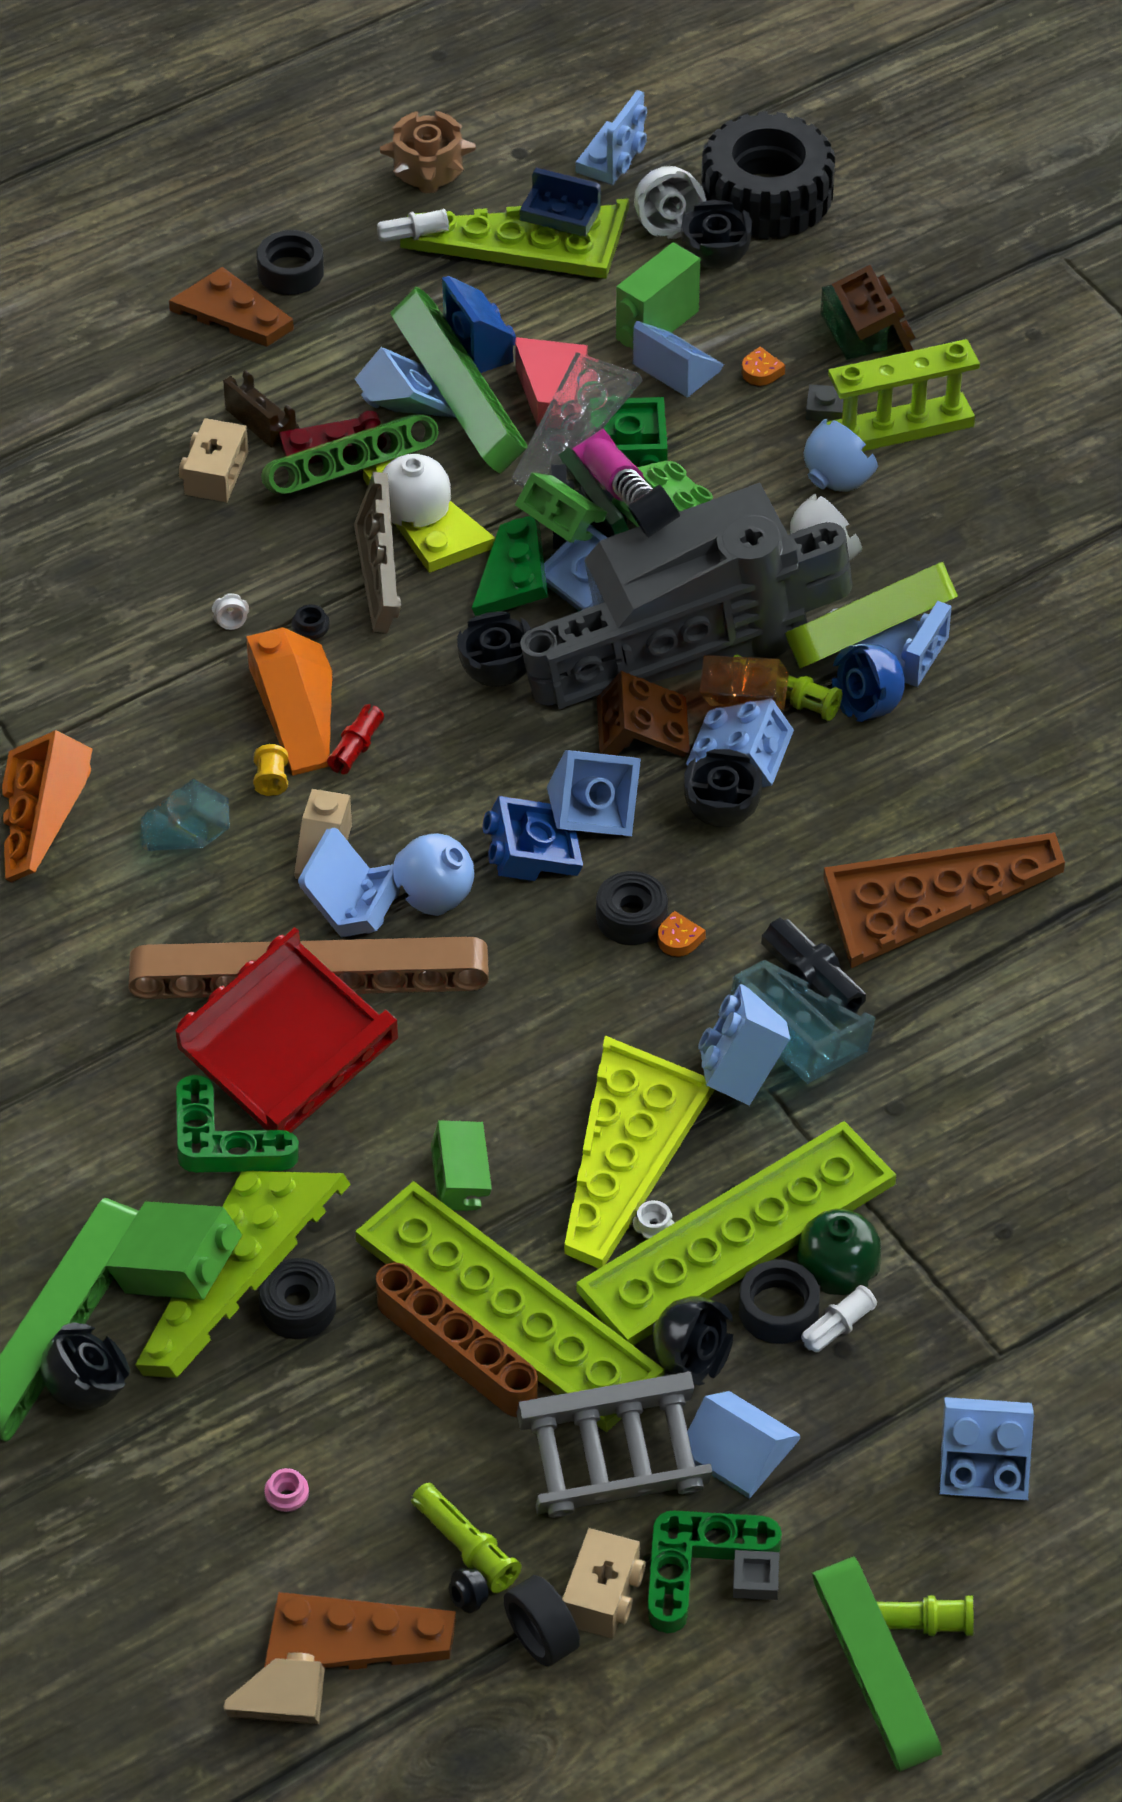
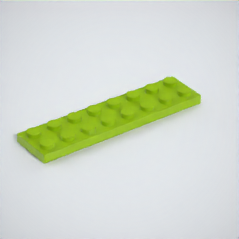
(735, 1231)
(504, 1295)

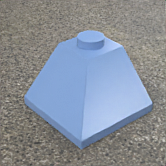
(400, 386)

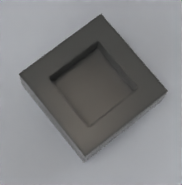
(823, 403)
(756, 1575)

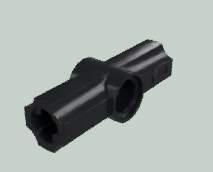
(812, 963)

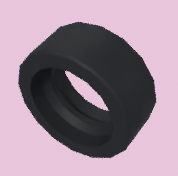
(290, 280)
(785, 1275)
(541, 1620)

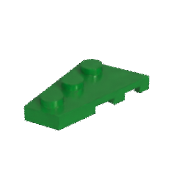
(513, 569)

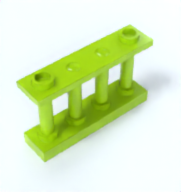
(920, 417)

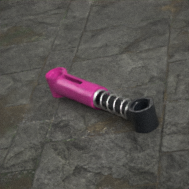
(625, 482)

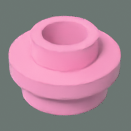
(286, 1480)

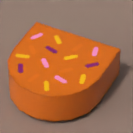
(761, 368)
(679, 935)

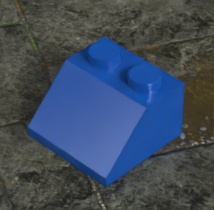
(477, 325)

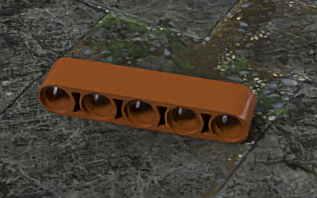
(450, 1322)

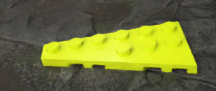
(632, 1133)

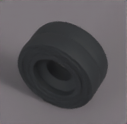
(631, 888)
(304, 1319)

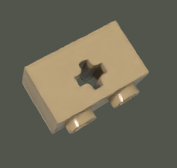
(214, 460)
(603, 1561)

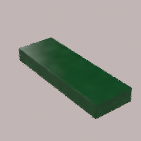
(592, 491)

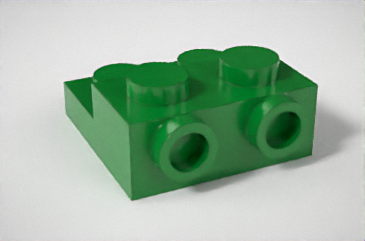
(640, 430)

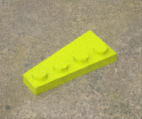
(445, 541)

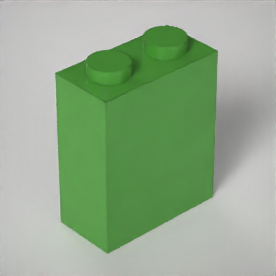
(659, 293)
(174, 1250)

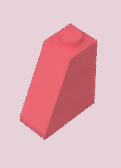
(542, 368)

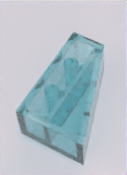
(819, 1028)

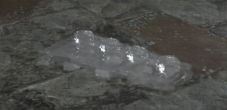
(580, 408)

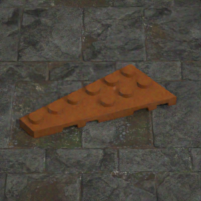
(911, 895)

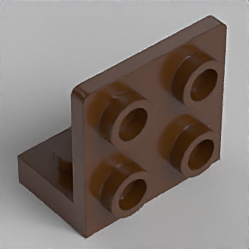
(868, 306)
(641, 711)

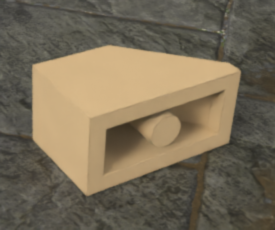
(321, 813)
(281, 1692)

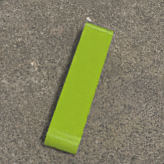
(870, 614)

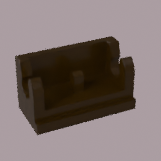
(256, 410)

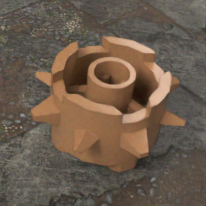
(427, 150)

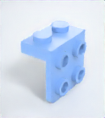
(345, 888)

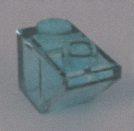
(186, 819)

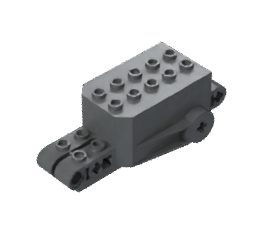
(701, 586)

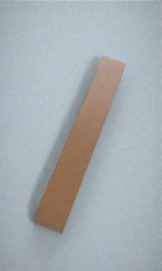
(362, 964)

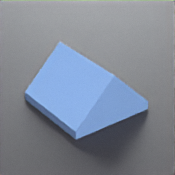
(672, 359)
(594, 792)
(738, 1441)

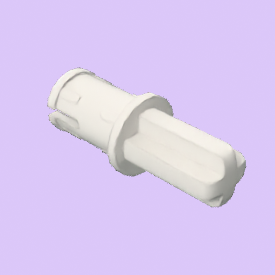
(413, 226)
(839, 1319)

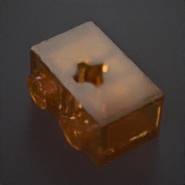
(743, 679)

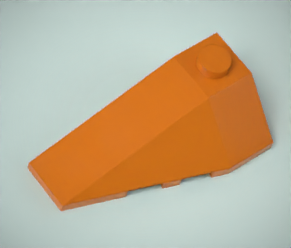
(296, 693)
(41, 788)

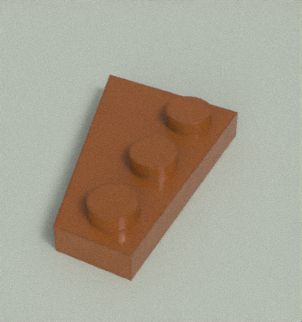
(233, 304)

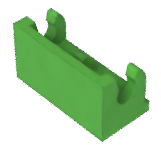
(559, 507)
(460, 1164)

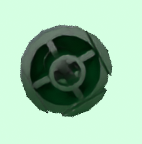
(840, 1251)

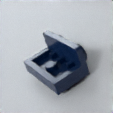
(562, 202)

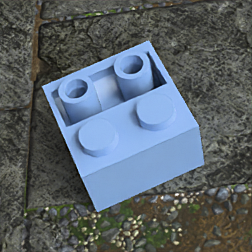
(742, 1045)
(986, 1448)

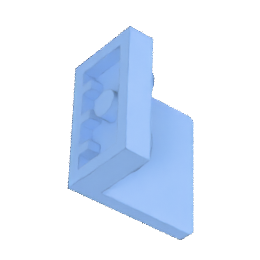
(616, 143)
(916, 641)
(749, 728)

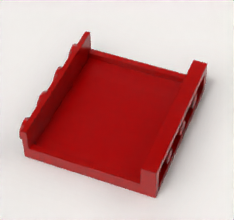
(284, 1035)

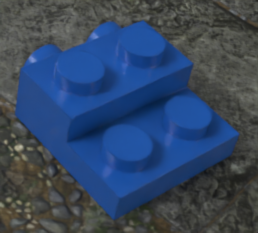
(528, 840)

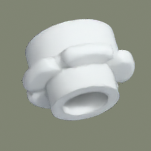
(232, 619)
(652, 1212)

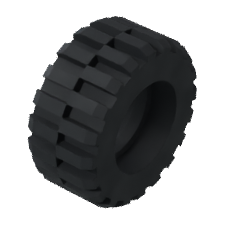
(775, 147)

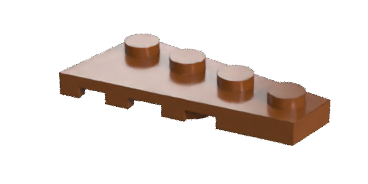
(358, 1631)

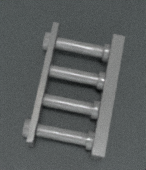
(628, 1402)

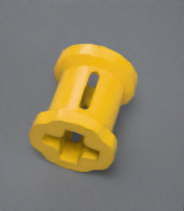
(270, 769)

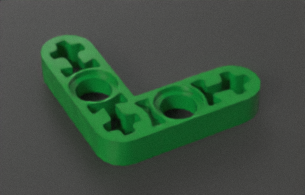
(215, 1144)
(683, 1549)

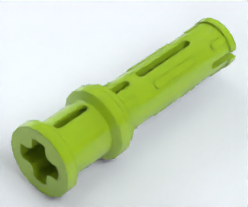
(806, 693)
(477, 1548)
(930, 1615)

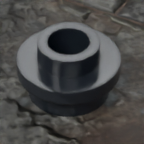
(310, 622)
(468, 1589)

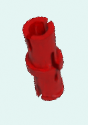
(355, 739)

